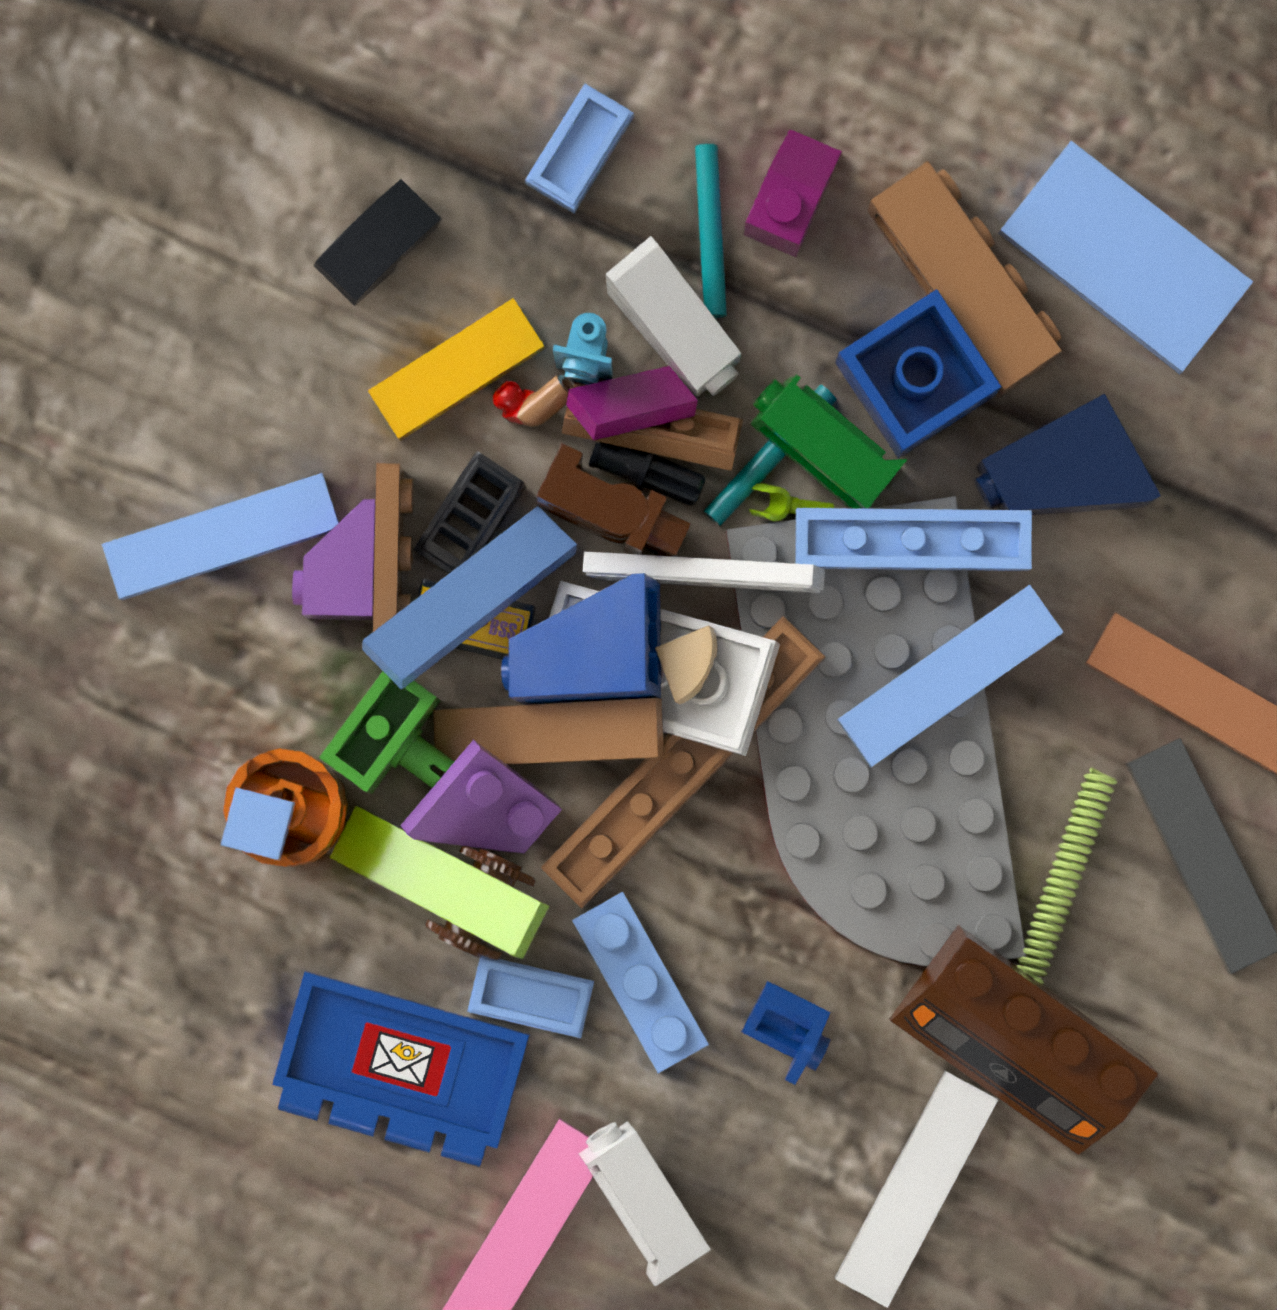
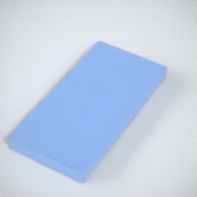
(1125, 257)

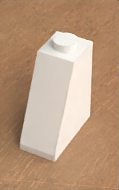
(673, 319)

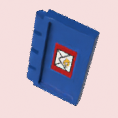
(399, 1063)

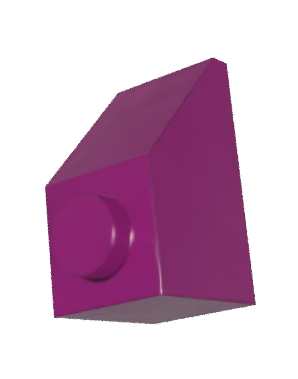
(791, 193)

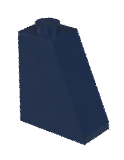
(1069, 467)

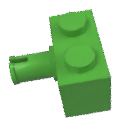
(387, 734)

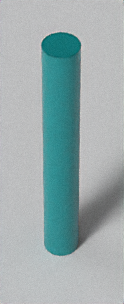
(710, 229)
(752, 473)

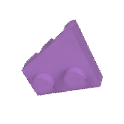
(482, 806)

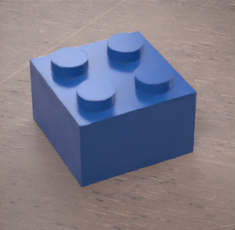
(917, 373)

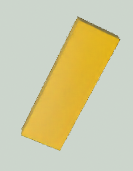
(456, 369)

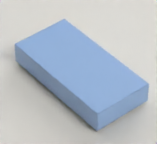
(579, 148)
(531, 996)

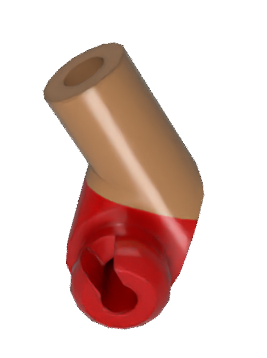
(529, 406)

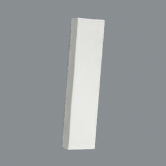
(706, 572)
(916, 1189)

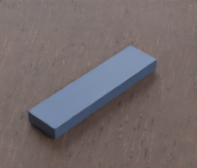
(469, 597)

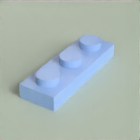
(640, 982)

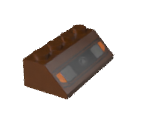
(1023, 1042)

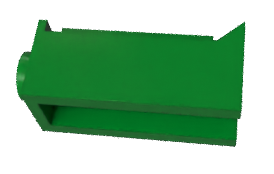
(823, 443)

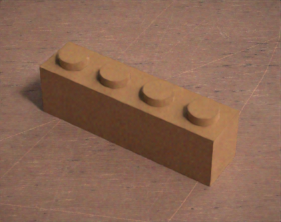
(955, 258)

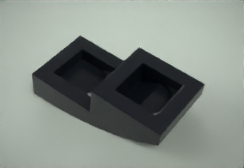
(377, 242)

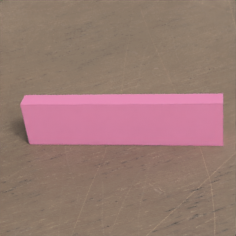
(526, 1224)

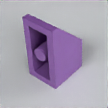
(340, 570)

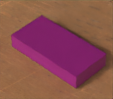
(631, 402)

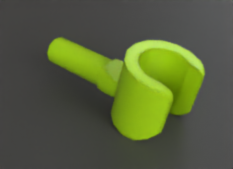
(782, 503)

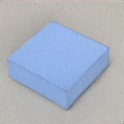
(257, 823)

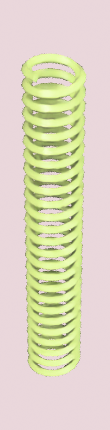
(1063, 869)

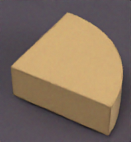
(688, 662)

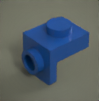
(790, 1027)

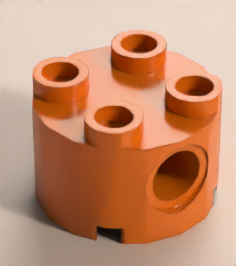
(317, 795)

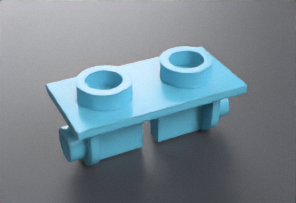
(586, 350)

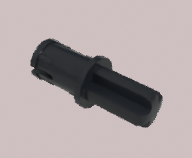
(649, 472)

